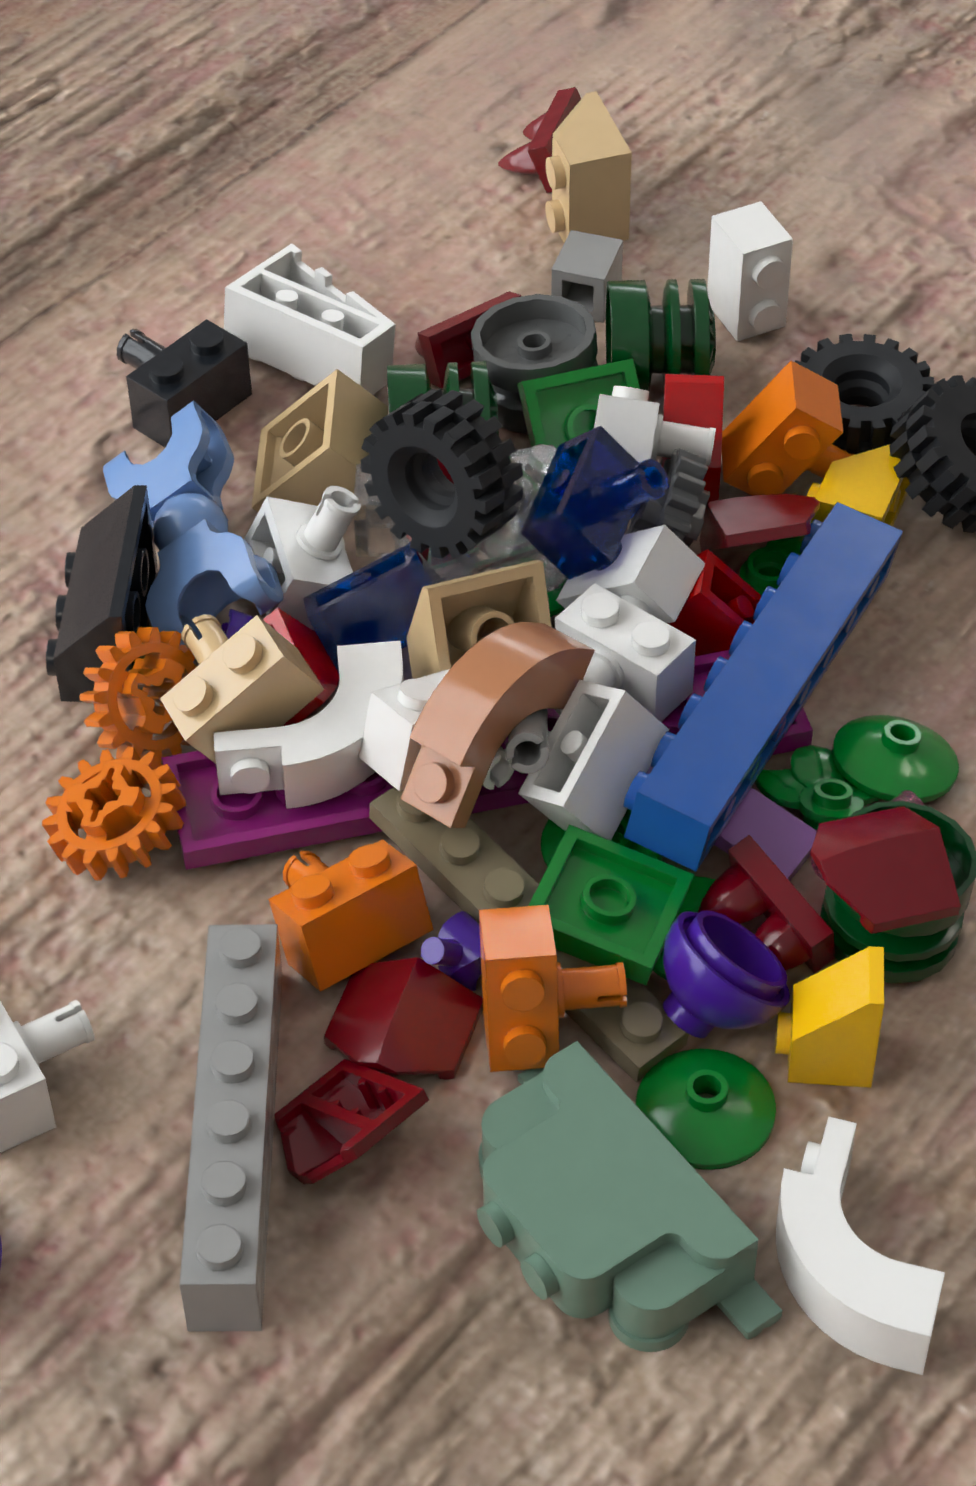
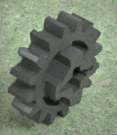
(684, 500)

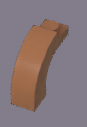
(479, 705)

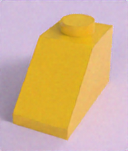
(864, 484)
(835, 1023)

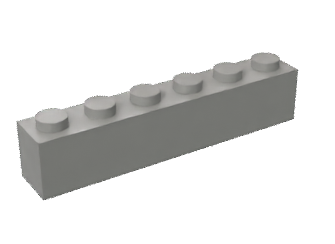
(232, 1131)

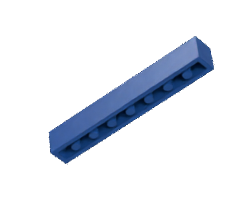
(761, 687)

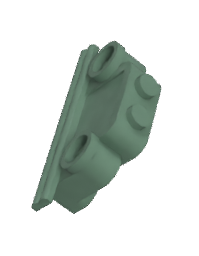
(611, 1210)

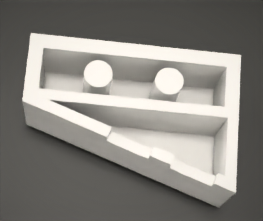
(307, 324)

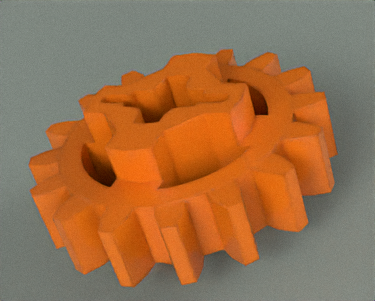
(128, 712)
(114, 813)

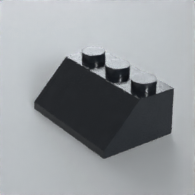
(105, 592)

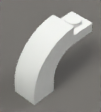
(321, 753)
(842, 1284)

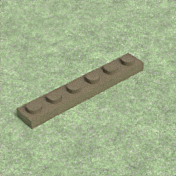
(483, 876)

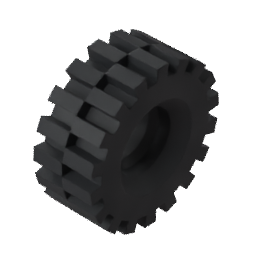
(869, 377)
(939, 451)
(417, 492)

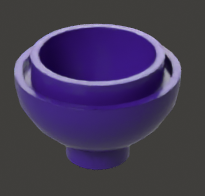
(720, 975)

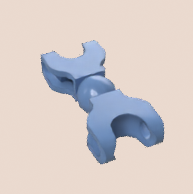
(198, 557)

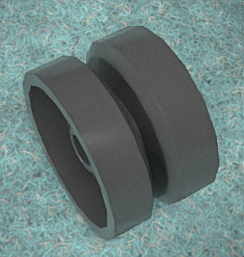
(529, 341)

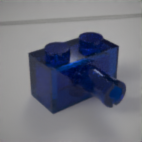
(589, 502)
(370, 602)

